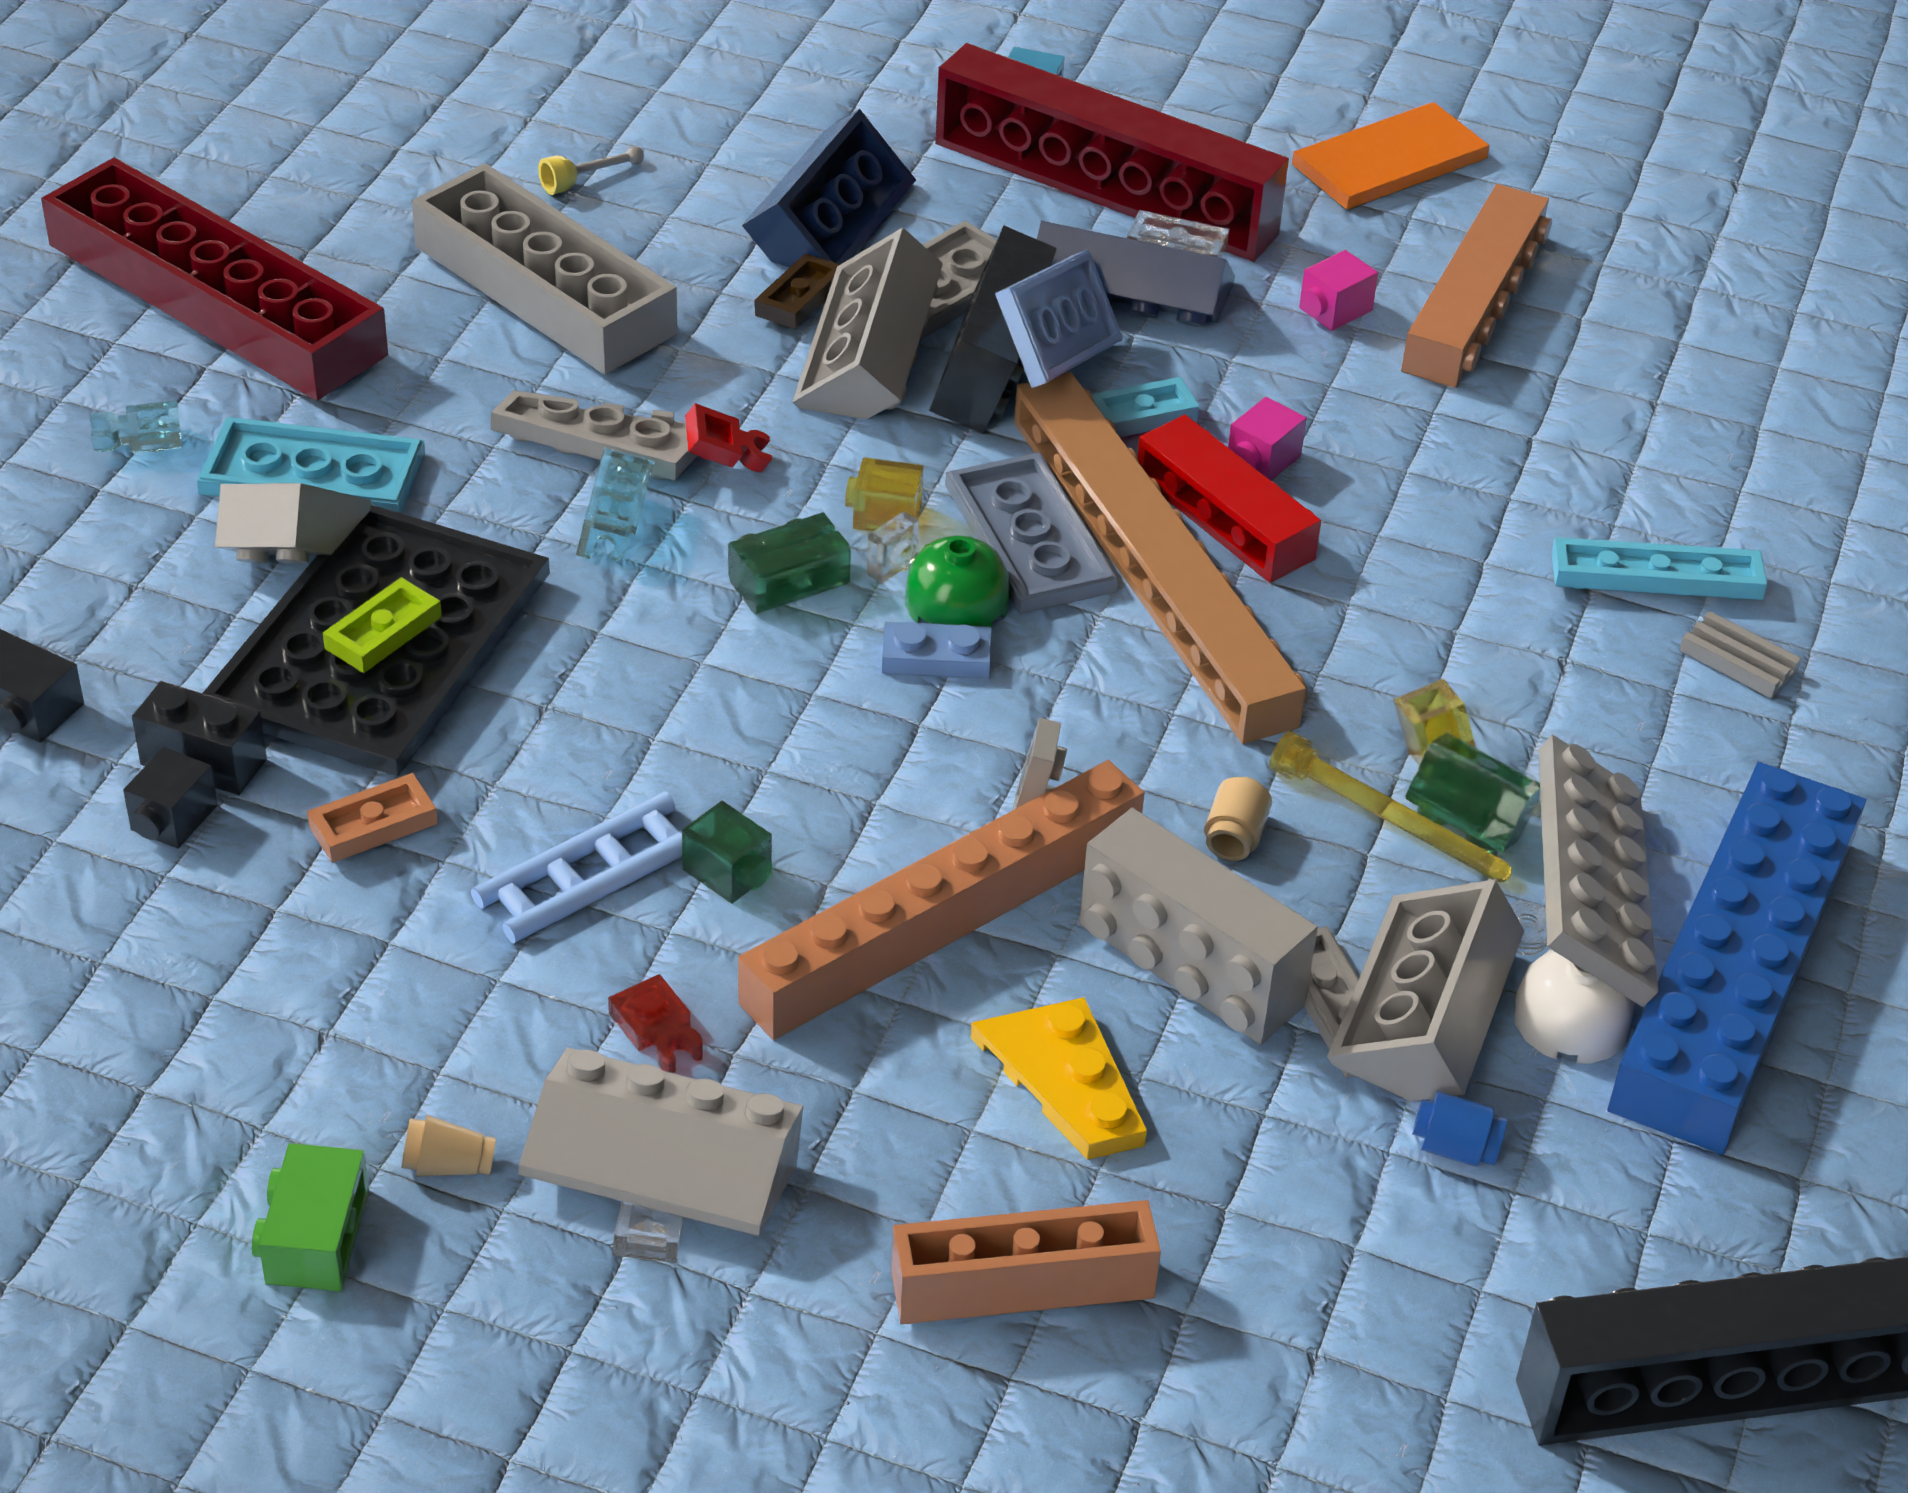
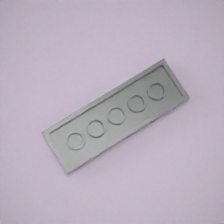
(1596, 870)

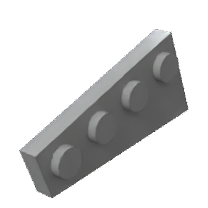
(588, 431)

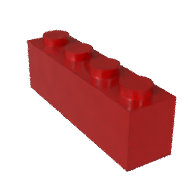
(1229, 498)

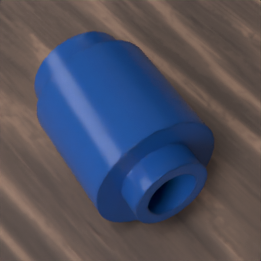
(1460, 1129)

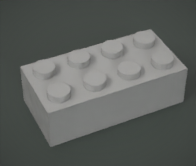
(1197, 925)

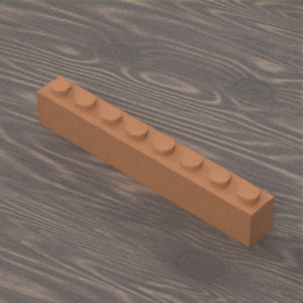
(930, 902)

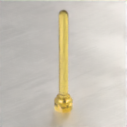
(1298, 759)

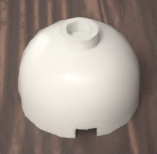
(1571, 1011)

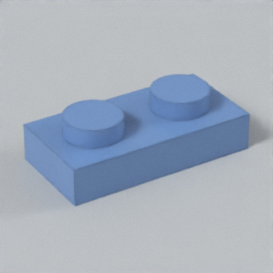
(936, 650)

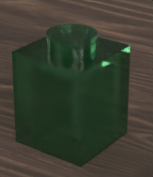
(727, 852)

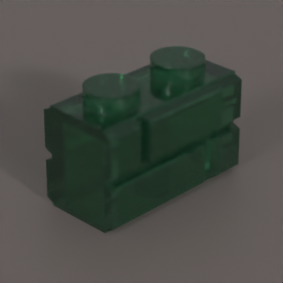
(789, 562)
(1473, 793)

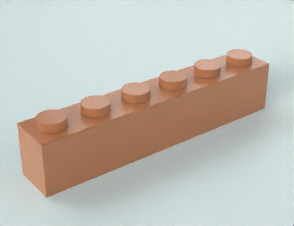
(1477, 286)

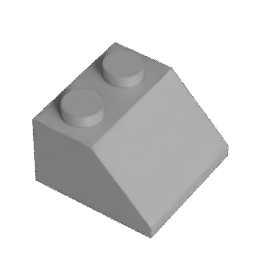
(285, 520)

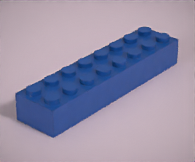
(1737, 959)

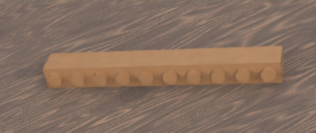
(1162, 560)

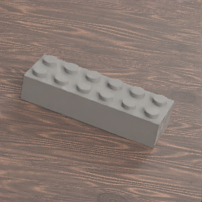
(545, 268)

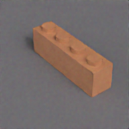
(1024, 1261)

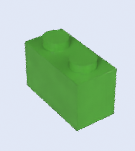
(312, 1217)

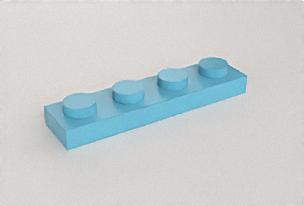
(1658, 568)

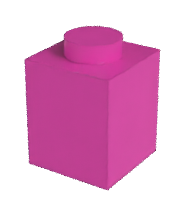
(1338, 290)
(1268, 437)

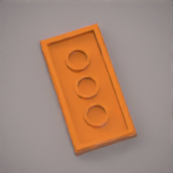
(1390, 155)

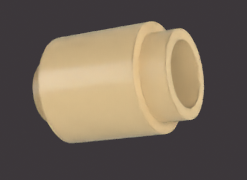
(1237, 818)

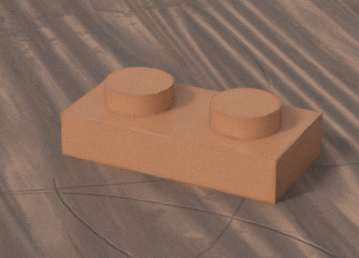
(372, 817)

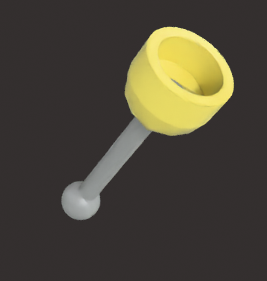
(560, 174)

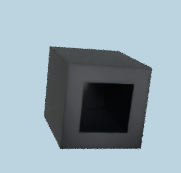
(170, 797)

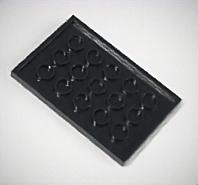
(397, 703)

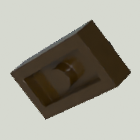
(797, 292)

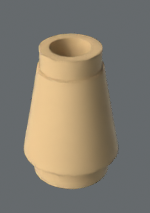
(446, 1149)

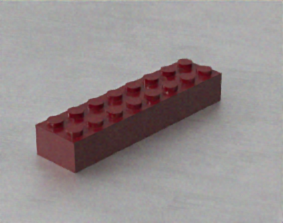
(1108, 148)
(216, 278)

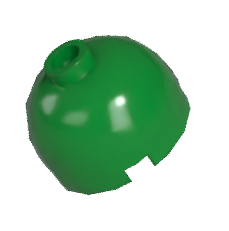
(957, 583)

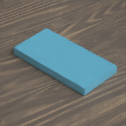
(327, 458)

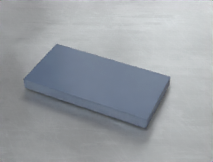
(1034, 529)

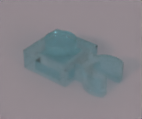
(144, 427)

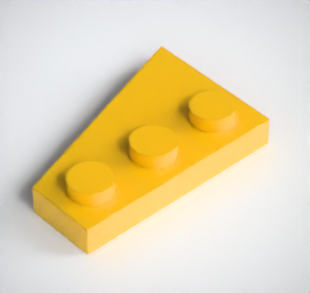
(1070, 1072)

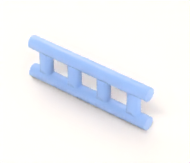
(577, 892)

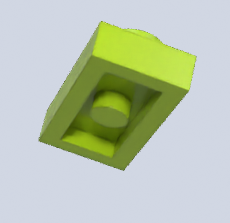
(382, 625)

